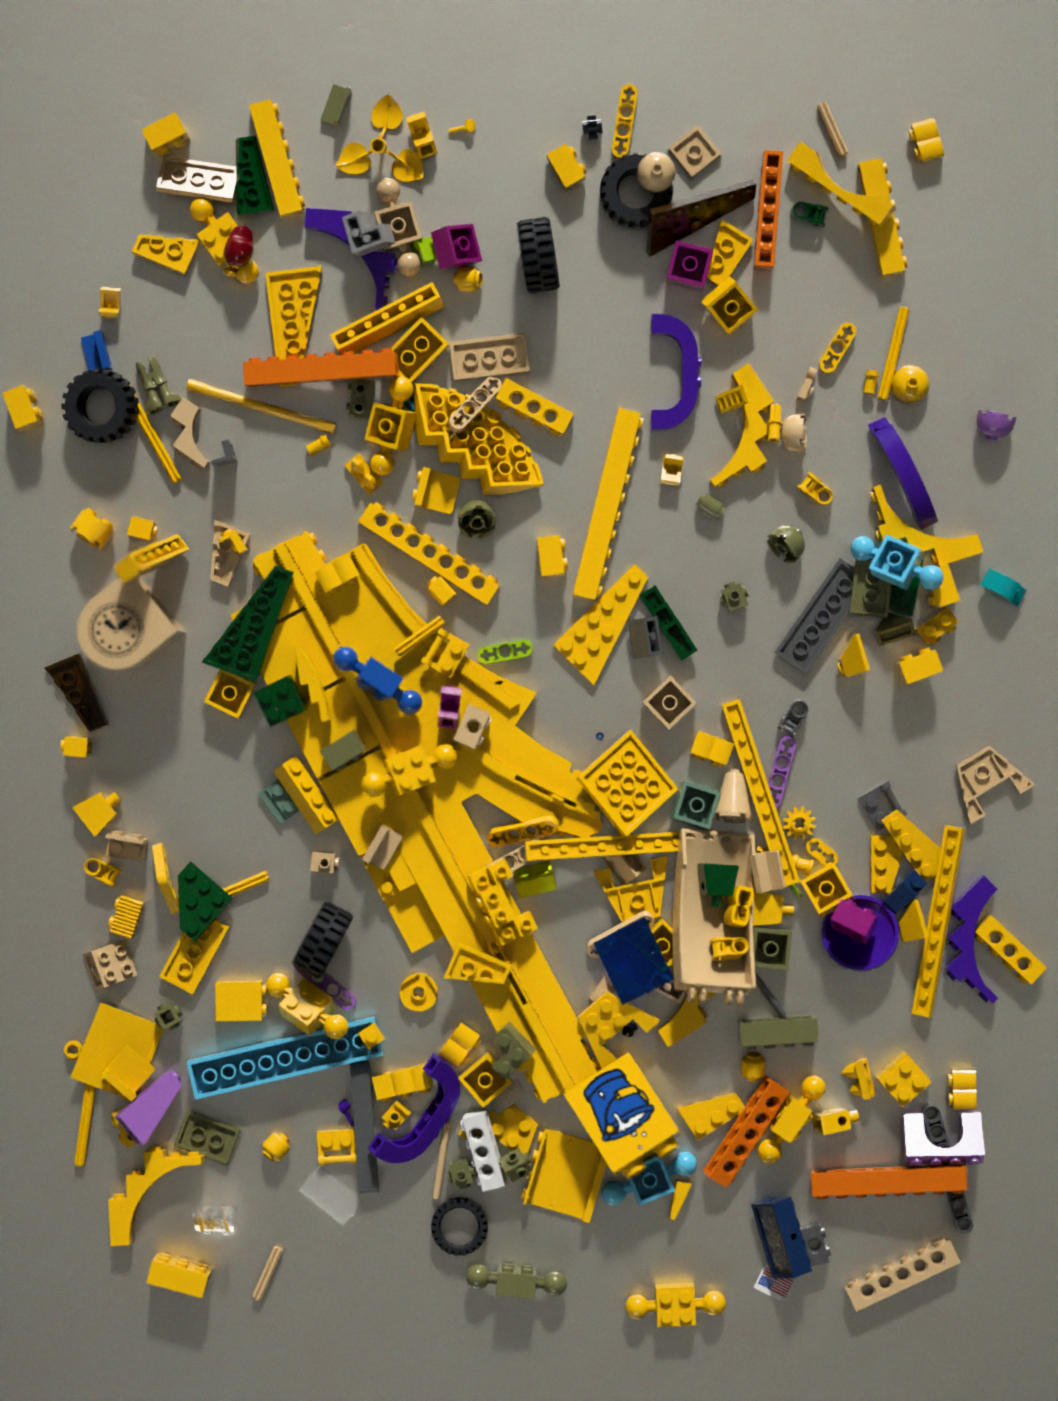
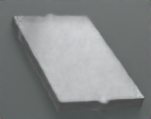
(331, 1195)

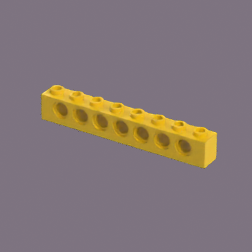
(376, 510)

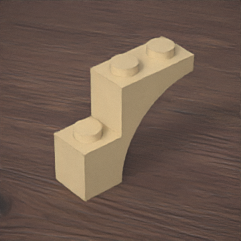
(185, 415)

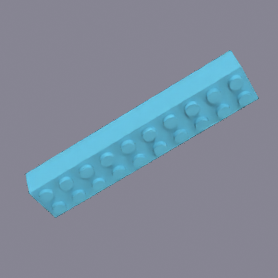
(278, 1060)

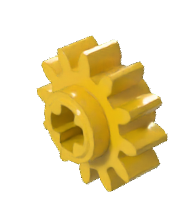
(799, 830)

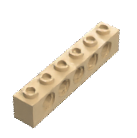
(948, 1259)

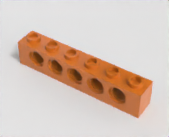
(768, 210)
(746, 1121)

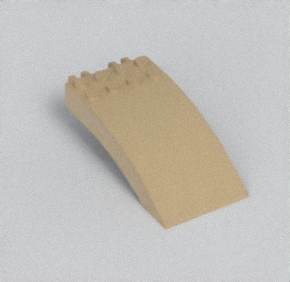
(698, 923)

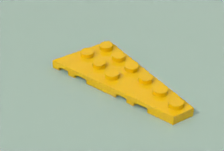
(291, 306)
(596, 632)

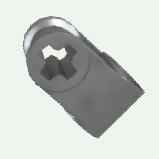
(793, 719)

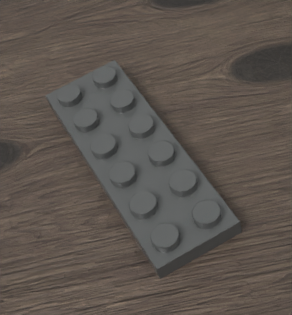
(819, 619)

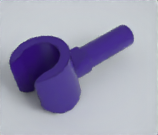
(343, 1107)

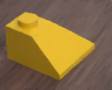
(853, 658)
(912, 923)

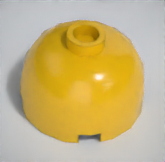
(910, 384)

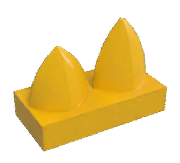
(363, 474)
(861, 1071)

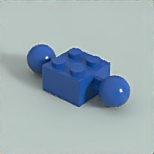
(378, 679)

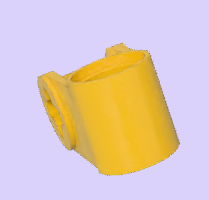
(815, 489)
(103, 871)
(725, 949)

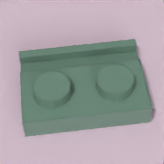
(278, 801)

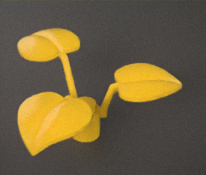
(355, 158)

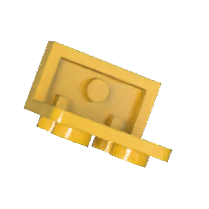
(436, 490)
(127, 1073)

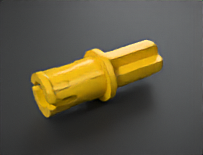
(774, 423)

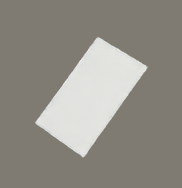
(508, 1096)

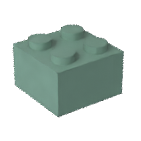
(695, 805)

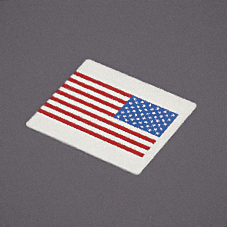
(774, 1287)

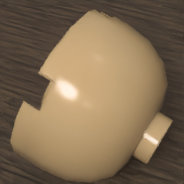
(656, 172)
(794, 433)

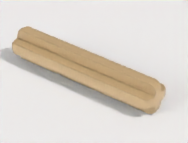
(832, 129)
(267, 1273)

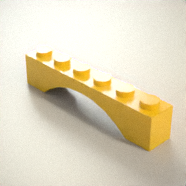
(873, 206)

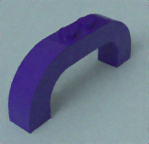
(673, 327)
(430, 1123)

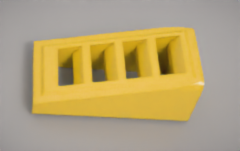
(731, 399)
(679, 1195)

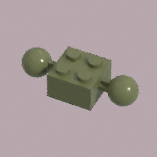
(516, 1281)

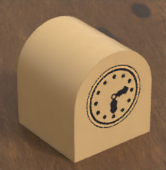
(126, 626)

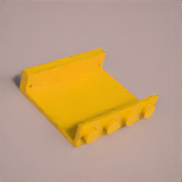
(565, 1175)

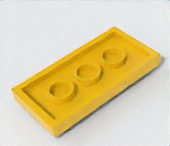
(191, 959)

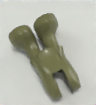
(153, 382)

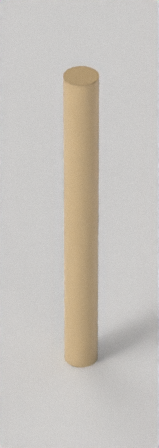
(441, 1161)

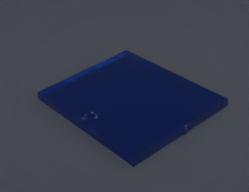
(633, 961)

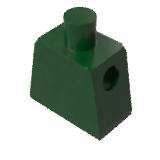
(717, 881)

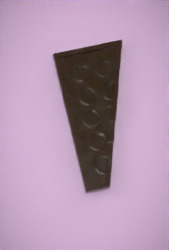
(684, 217)

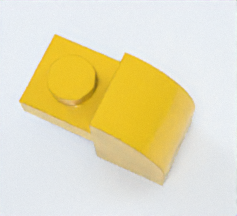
(421, 135)

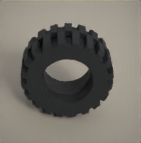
(610, 198)
(538, 255)
(76, 406)
(322, 940)

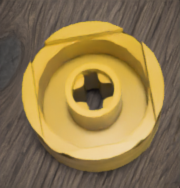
(92, 529)

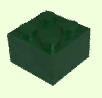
(280, 700)

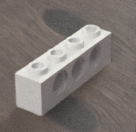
(481, 1120)

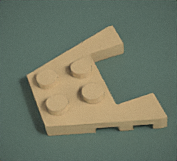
(984, 772)

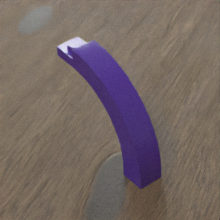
(905, 471)

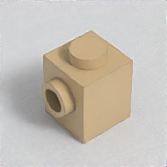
(324, 862)

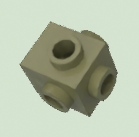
(739, 602)
(161, 1019)
(516, 1164)
(461, 1166)

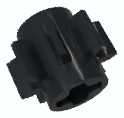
(592, 127)

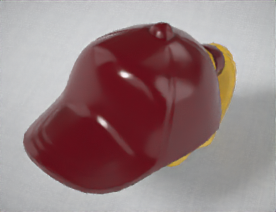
(238, 250)

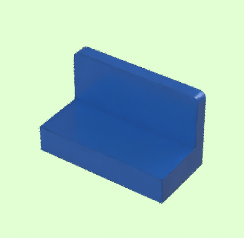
(96, 351)

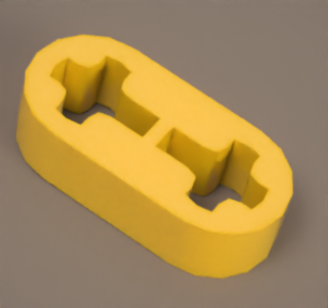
(824, 848)

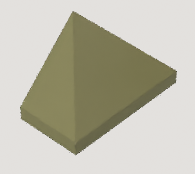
(894, 629)

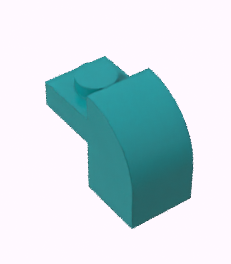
(1003, 586)

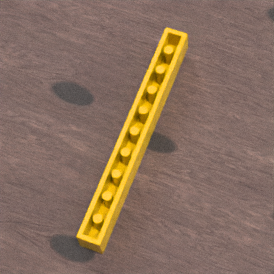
(607, 503)

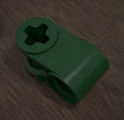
(810, 213)

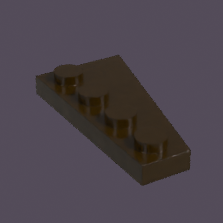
(78, 689)

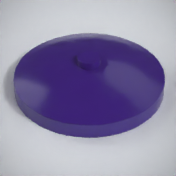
(856, 955)

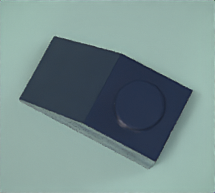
(904, 891)

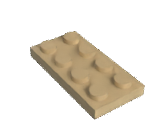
(197, 179)
(489, 356)

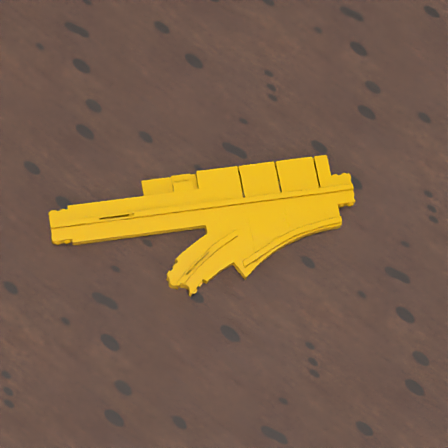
(440, 846)

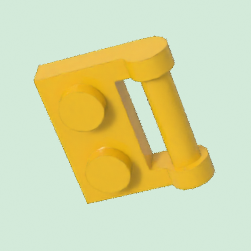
(451, 656)
(336, 1140)

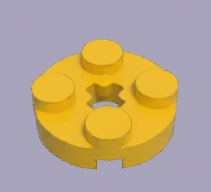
(418, 1003)

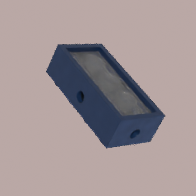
(781, 1237)

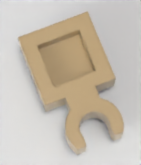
(806, 389)

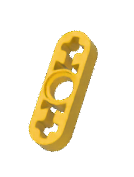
(840, 333)

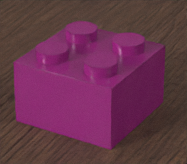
(456, 246)
(689, 265)
(854, 921)

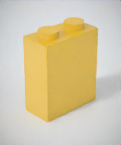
(240, 1000)

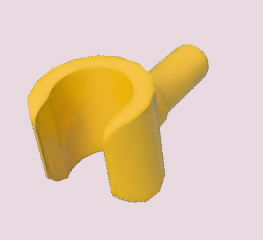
(469, 127)

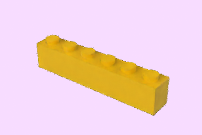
(276, 158)
(885, 237)
(388, 320)
(150, 558)

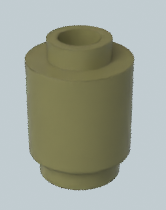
(710, 507)

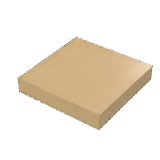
(694, 152)

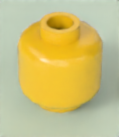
(468, 278)
(753, 1066)
(275, 1147)

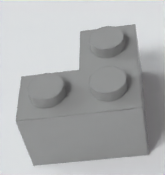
(365, 237)

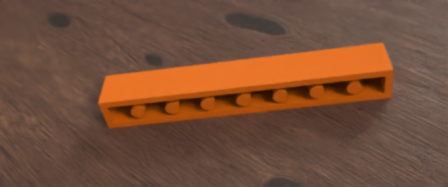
(321, 369)
(889, 1180)

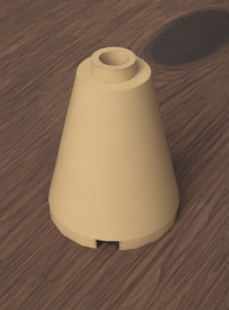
(733, 799)

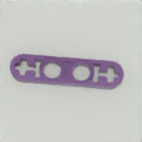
(783, 773)
(327, 980)

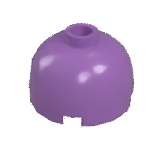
(994, 424)

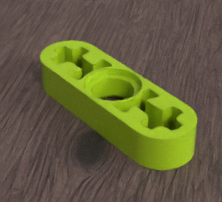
(490, 649)

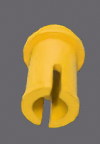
(870, 381)
(318, 445)

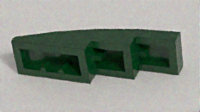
(668, 622)

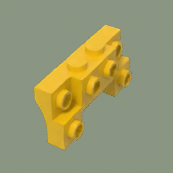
(495, 905)

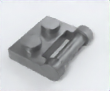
(875, 807)

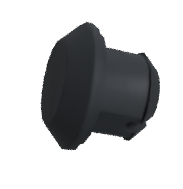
(629, 1028)

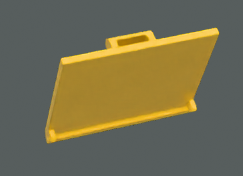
(107, 1036)

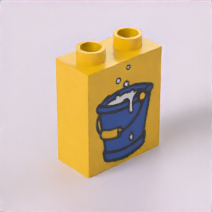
(624, 1116)

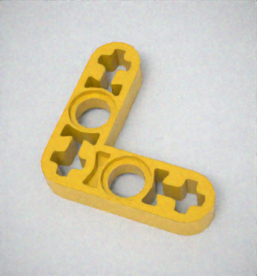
(163, 878)

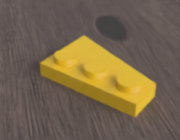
(168, 252)
(727, 252)
(884, 862)
(476, 966)
(710, 1114)

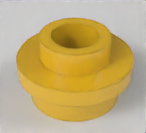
(67, 1049)

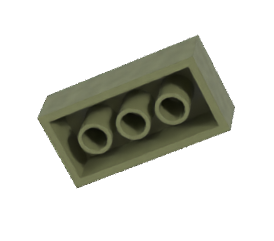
(778, 1031)

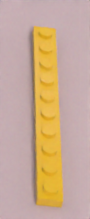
(759, 788)
(601, 846)
(938, 921)

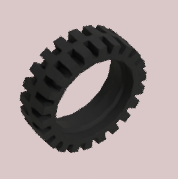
(451, 1248)

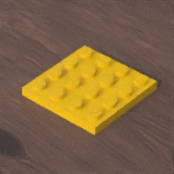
(627, 783)

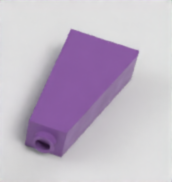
(147, 1109)

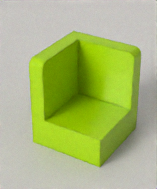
(426, 249)

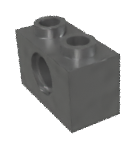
(815, 1232)

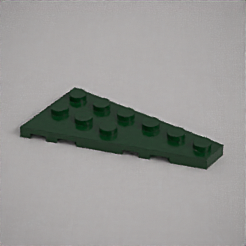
(249, 635)

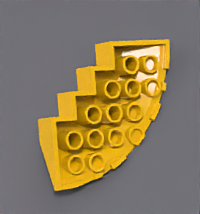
(483, 449)

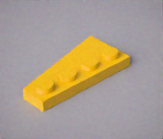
(914, 844)

